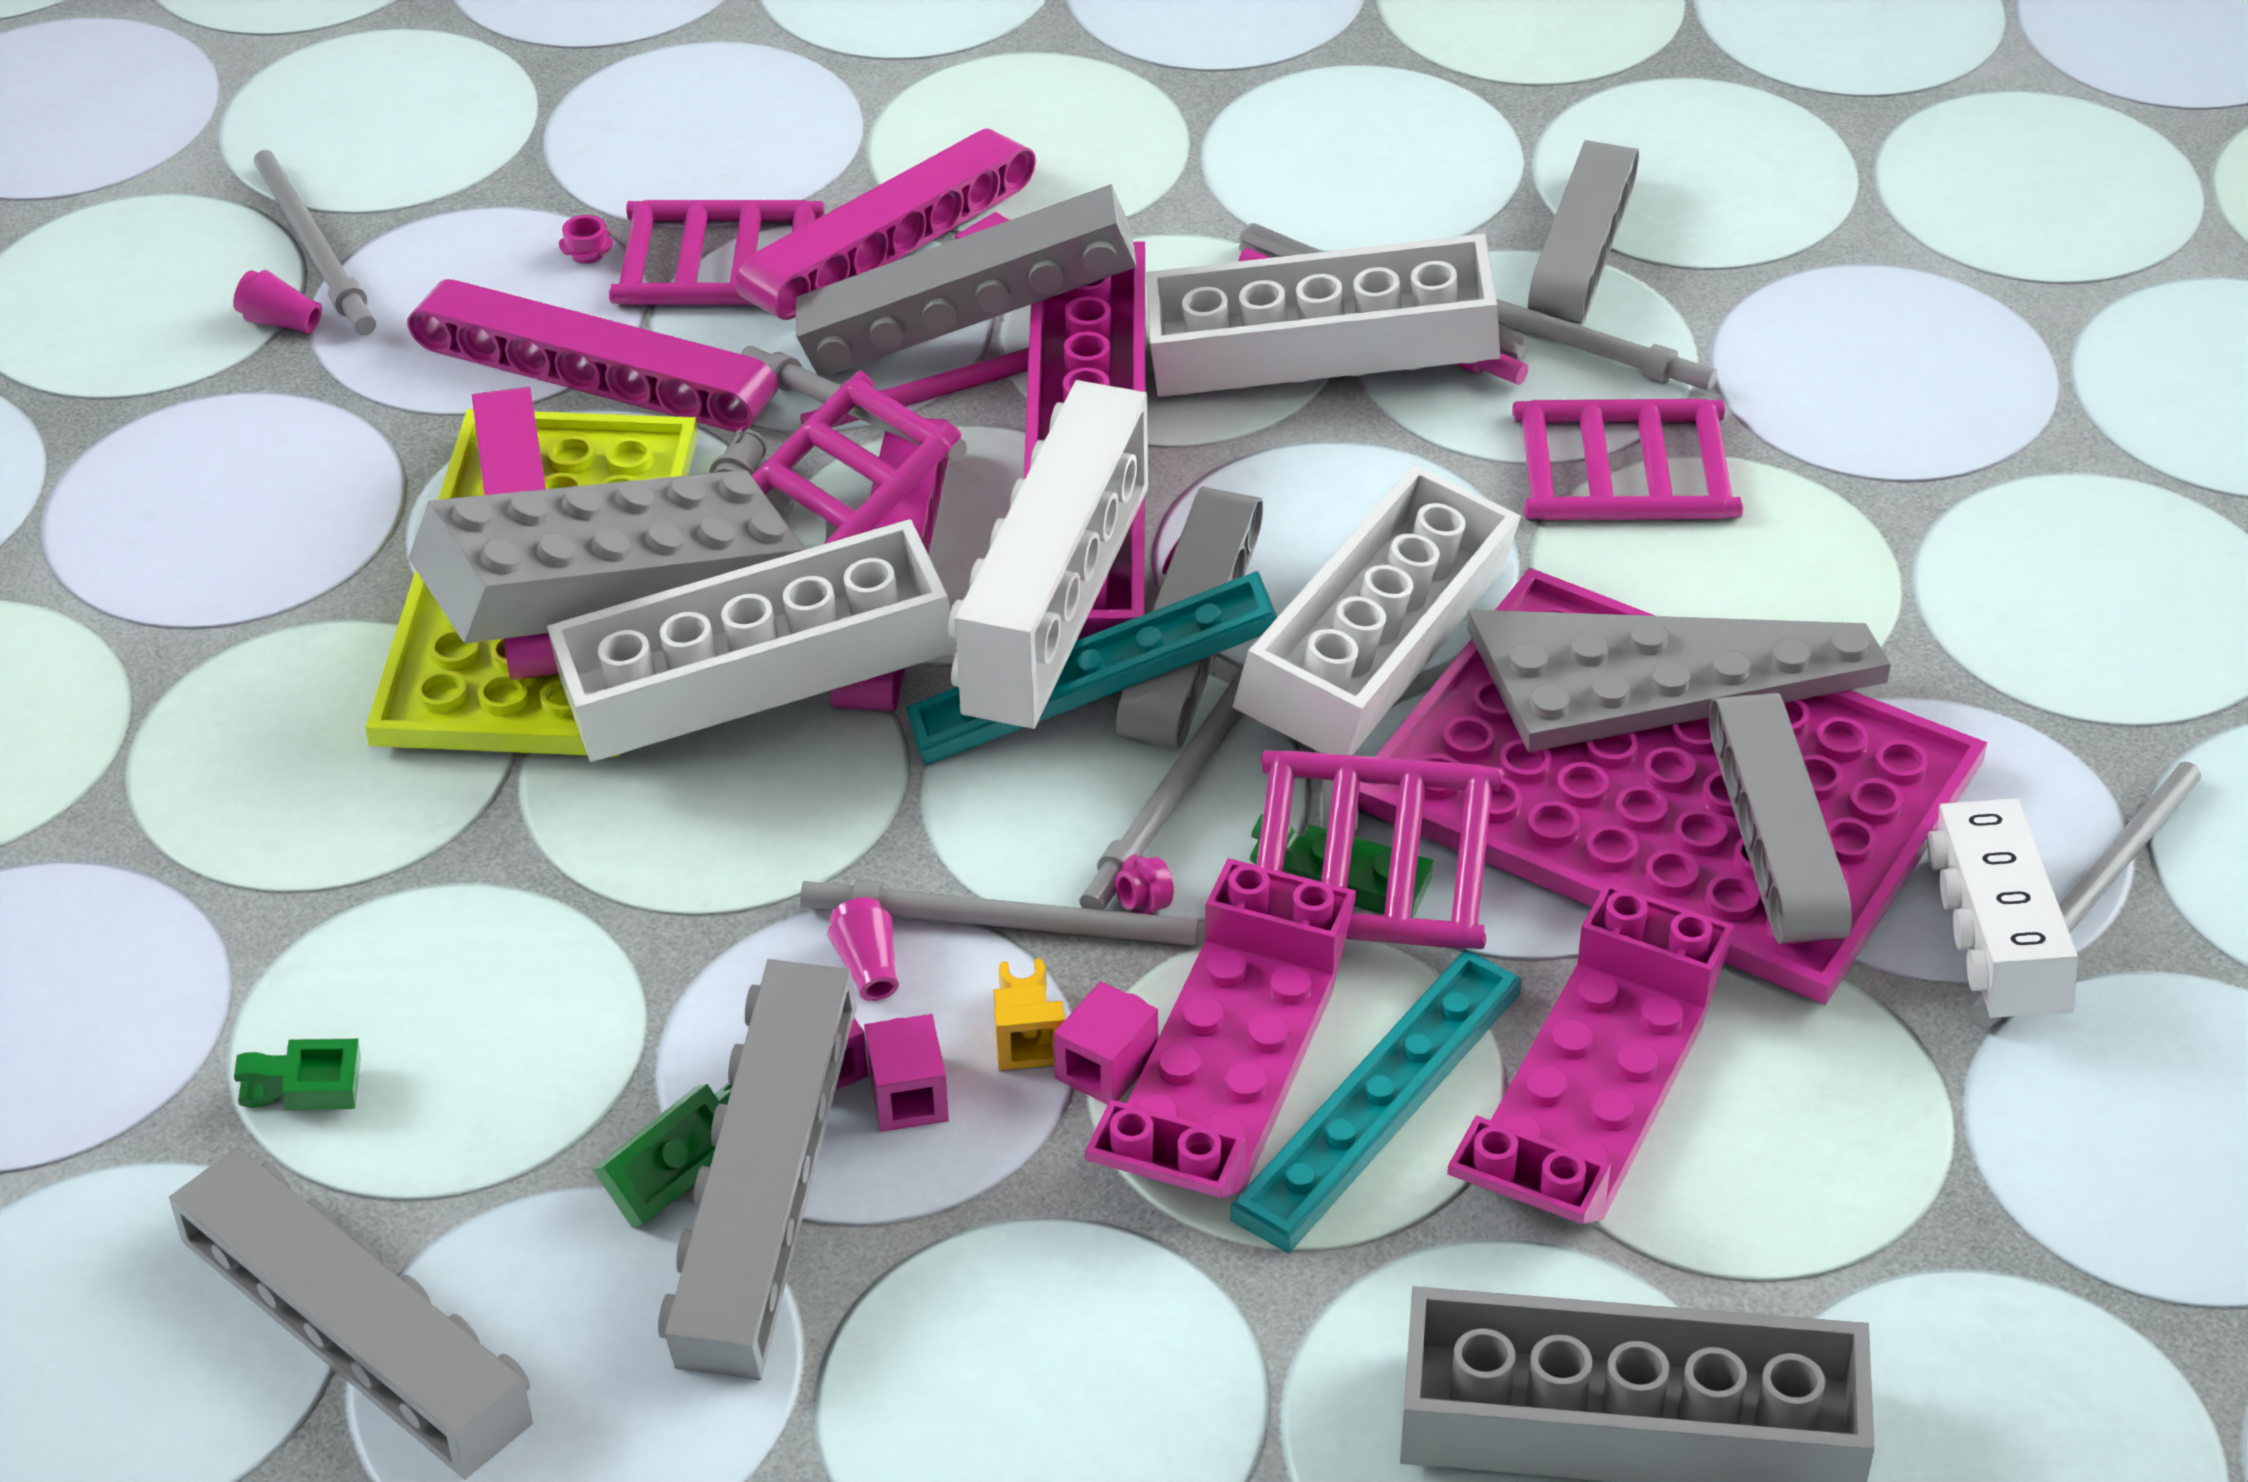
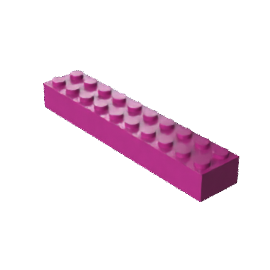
(1103, 347)

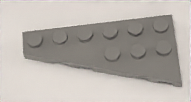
(1623, 674)

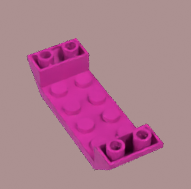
(1232, 1033)
(1600, 1058)

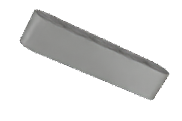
(1583, 231)
(1209, 553)
(1779, 819)

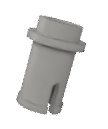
(741, 455)

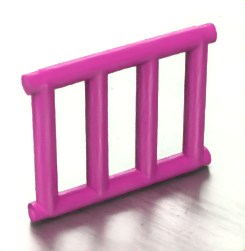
(696, 214)
(893, 482)
(1602, 502)
(1412, 778)

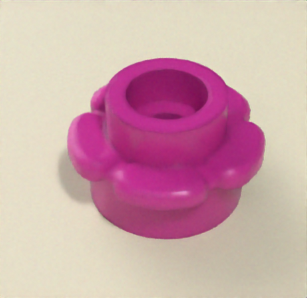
(585, 239)
(1144, 885)

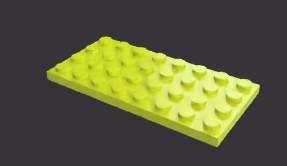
(460, 693)

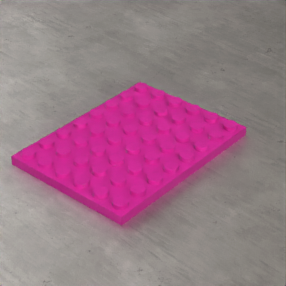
(1656, 809)

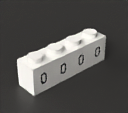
(2003, 908)

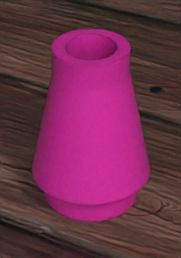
(273, 302)
(865, 944)

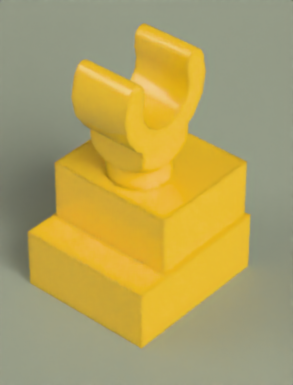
(1025, 1019)

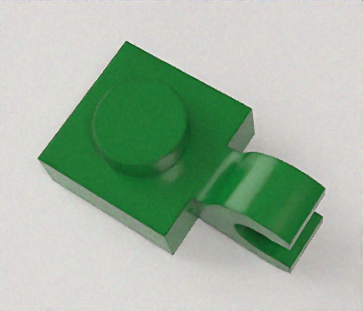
(309, 1077)

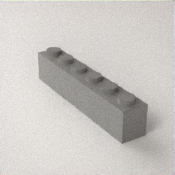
(965, 281)
(760, 1170)
(354, 1311)

